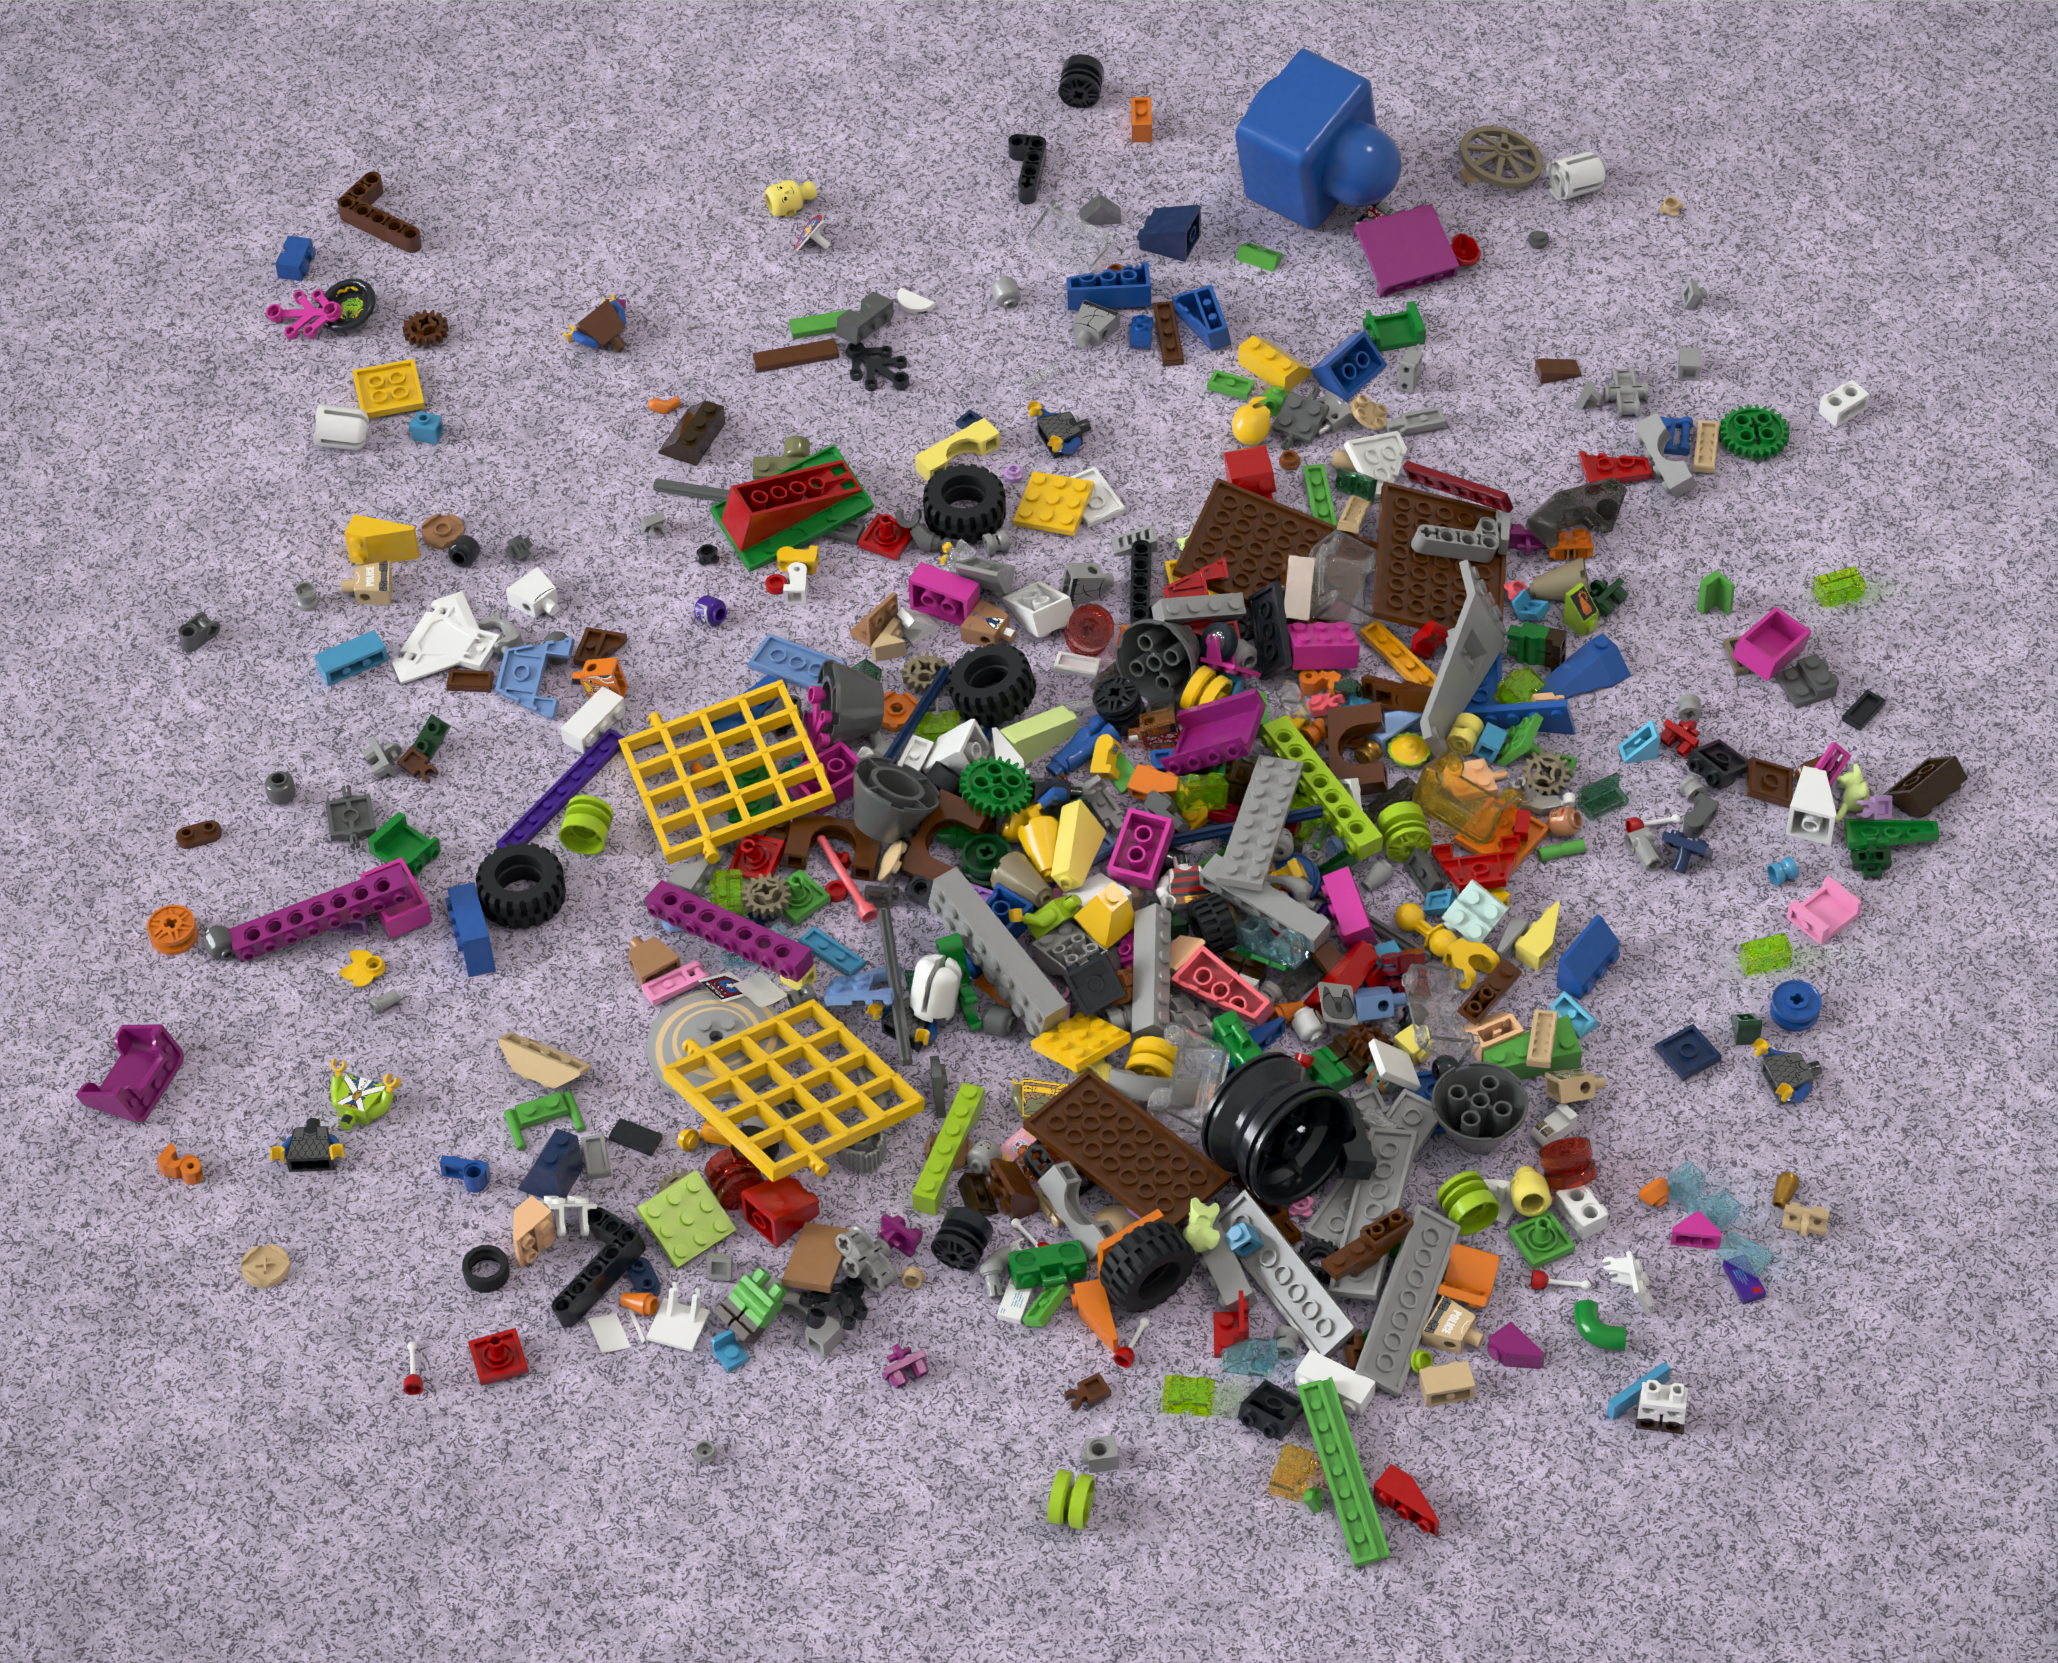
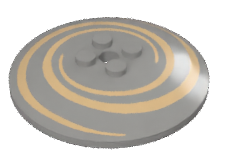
(701, 1017)

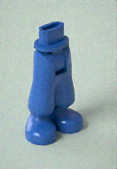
(1081, 746)

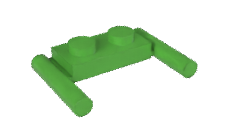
(541, 1111)

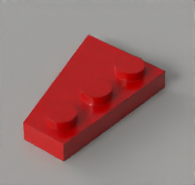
(1623, 468)

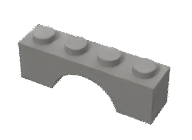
(1675, 473)
(1186, 609)
(695, 875)
(1062, 1188)
(820, 1340)

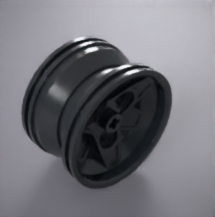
(1276, 1128)

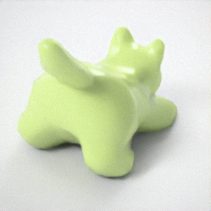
(1855, 790)
(1200, 1225)

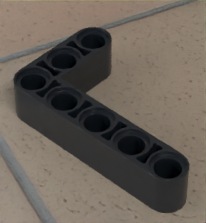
(1140, 582)
(622, 1249)

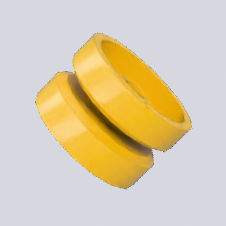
(1205, 688)
(1152, 1057)

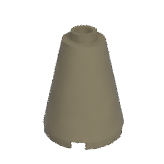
(1557, 582)
(1022, 878)

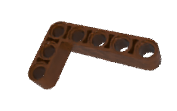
(357, 210)

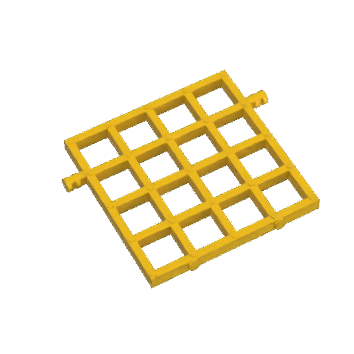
(725, 771)
(793, 1088)

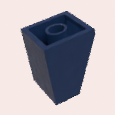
(1171, 231)
(555, 1167)

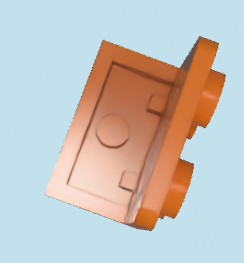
(1470, 1276)

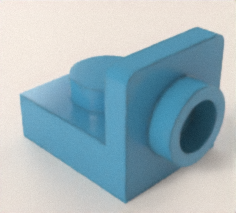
(1439, 901)
(729, 1350)

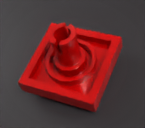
(885, 537)
(757, 856)
(498, 1356)

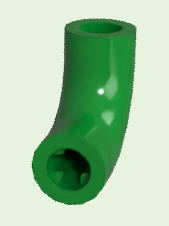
(1594, 1330)

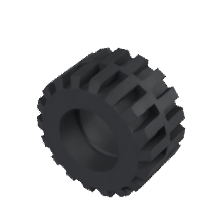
(1212, 922)

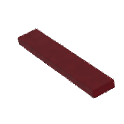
(1458, 486)

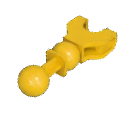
(1444, 944)

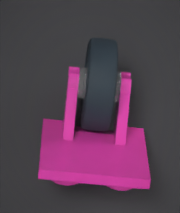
(1218, 647)

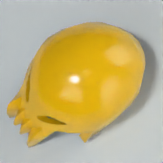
(1251, 422)

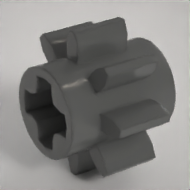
(518, 547)

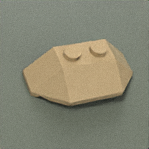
(540, 1061)

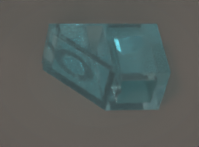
(1251, 1357)

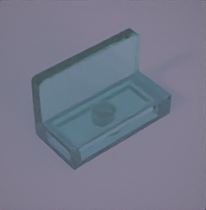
(1744, 1254)

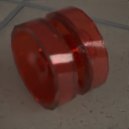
(1568, 1163)

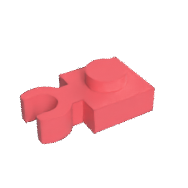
(1322, 702)

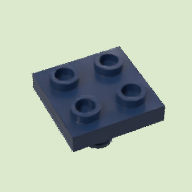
(1686, 849)

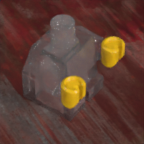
(961, 552)

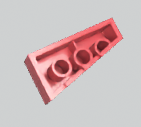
(1222, 987)

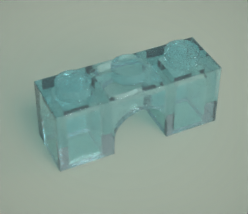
(1286, 948)
(1686, 1185)

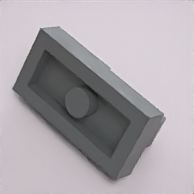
(1423, 872)

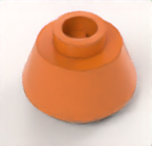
(1655, 1192)

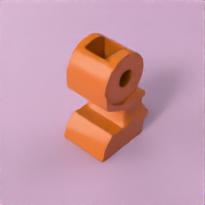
(1312, 682)
(186, 1167)

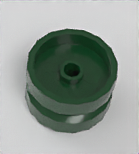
(981, 856)

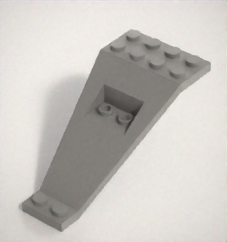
(1469, 656)

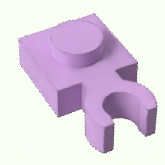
(1877, 807)

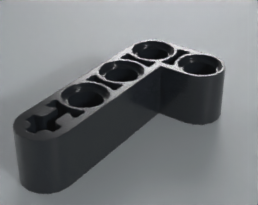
(1033, 153)

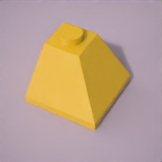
(1107, 916)

